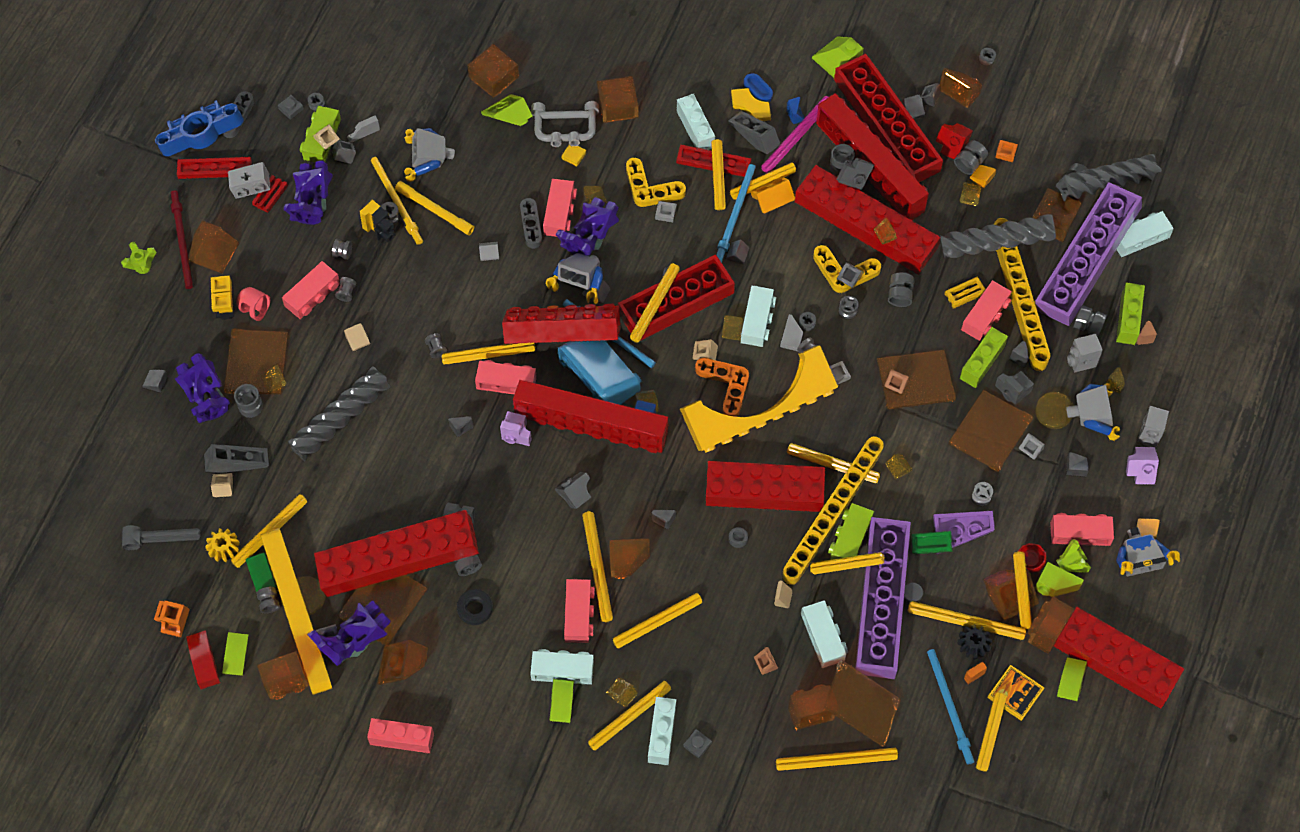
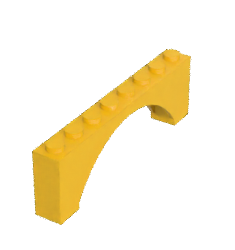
(811, 381)

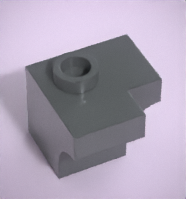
(855, 173)
(1014, 387)
(574, 490)

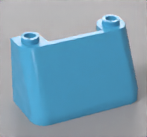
(600, 370)

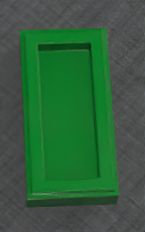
(932, 542)
(260, 571)

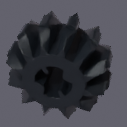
(968, 645)

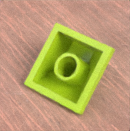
(837, 53)
(509, 109)

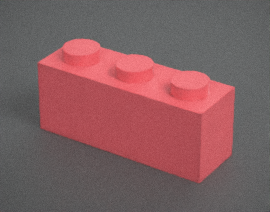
(559, 207)
(311, 290)
(987, 310)
(502, 377)
(1084, 528)
(578, 611)
(400, 735)

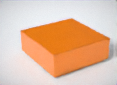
(1006, 151)
(975, 672)

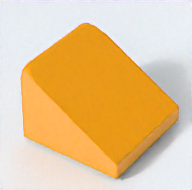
(983, 175)
(1148, 526)

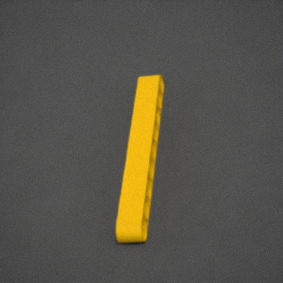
(1023, 302)
(829, 518)
(295, 611)

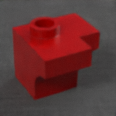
(953, 139)

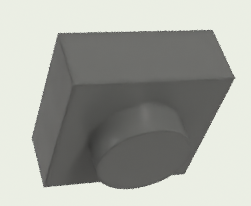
(290, 107)
(697, 744)

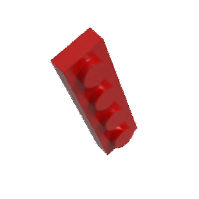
(703, 159)
(209, 167)

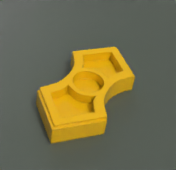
(744, 100)

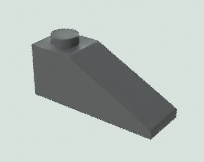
(756, 132)
(234, 458)

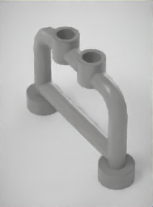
(574, 137)

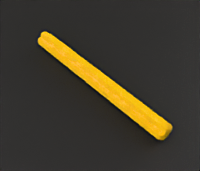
(597, 567)
(966, 620)
(836, 759)

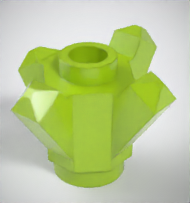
(140, 259)
(1073, 559)

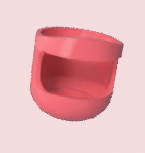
(252, 299)

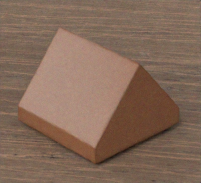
(1147, 334)
(896, 381)
(765, 661)

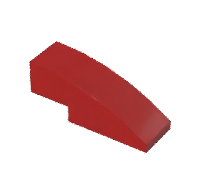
(202, 660)

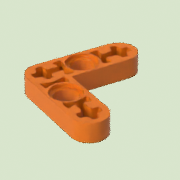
(731, 377)

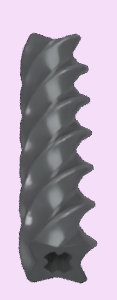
(1116, 173)
(993, 237)
(338, 413)

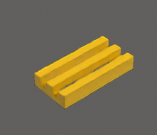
(952, 299)

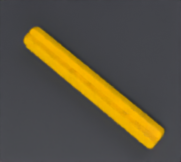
(718, 174)
(766, 178)
(847, 563)
(1022, 590)
(991, 731)

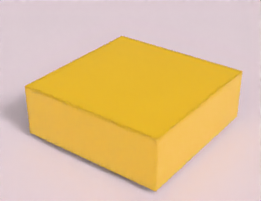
(574, 154)

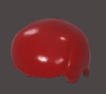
(1034, 557)

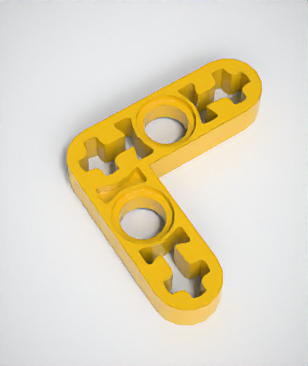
(644, 190)
(832, 277)

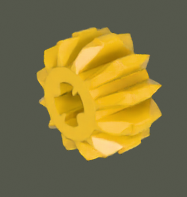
(220, 539)

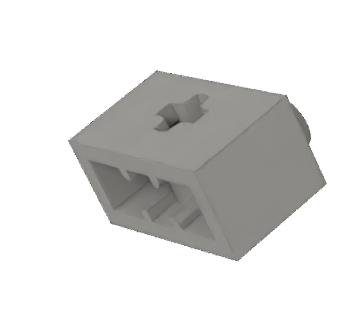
(249, 180)
(1084, 353)
(1153, 426)

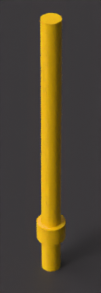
(411, 226)

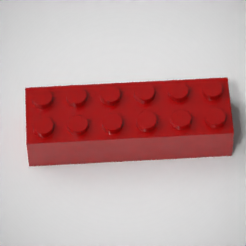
(688, 294)
(561, 324)
(765, 486)
(1119, 657)

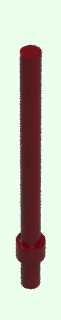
(176, 208)

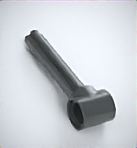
(134, 537)

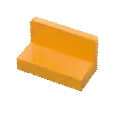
(773, 194)

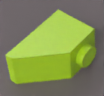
(1057, 581)

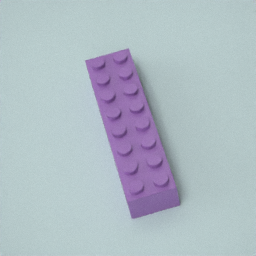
(1088, 254)
(883, 599)

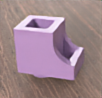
(514, 429)
(1143, 465)

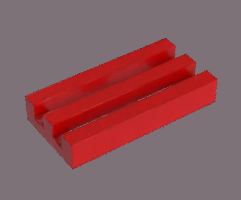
(275, 182)

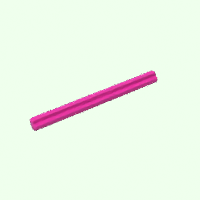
(791, 140)

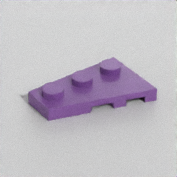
(965, 525)

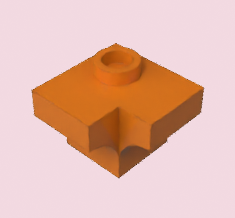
(172, 617)

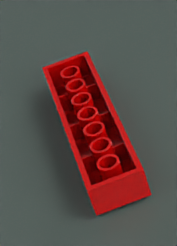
(887, 116)
(888, 174)
(860, 214)
(591, 416)
(396, 553)

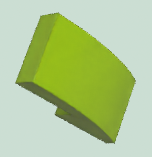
(235, 653)
(1072, 679)
(561, 700)

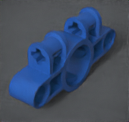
(179, 134)

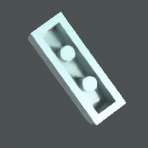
(695, 122)
(1145, 233)
(758, 316)
(824, 634)
(562, 666)
(662, 731)

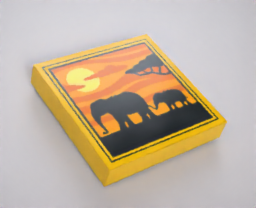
(1020, 692)

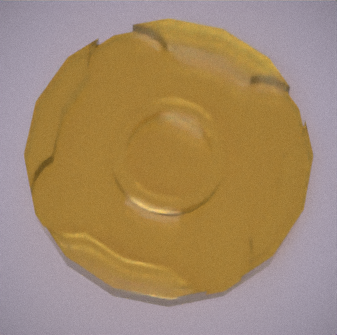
(1052, 410)
(311, 593)

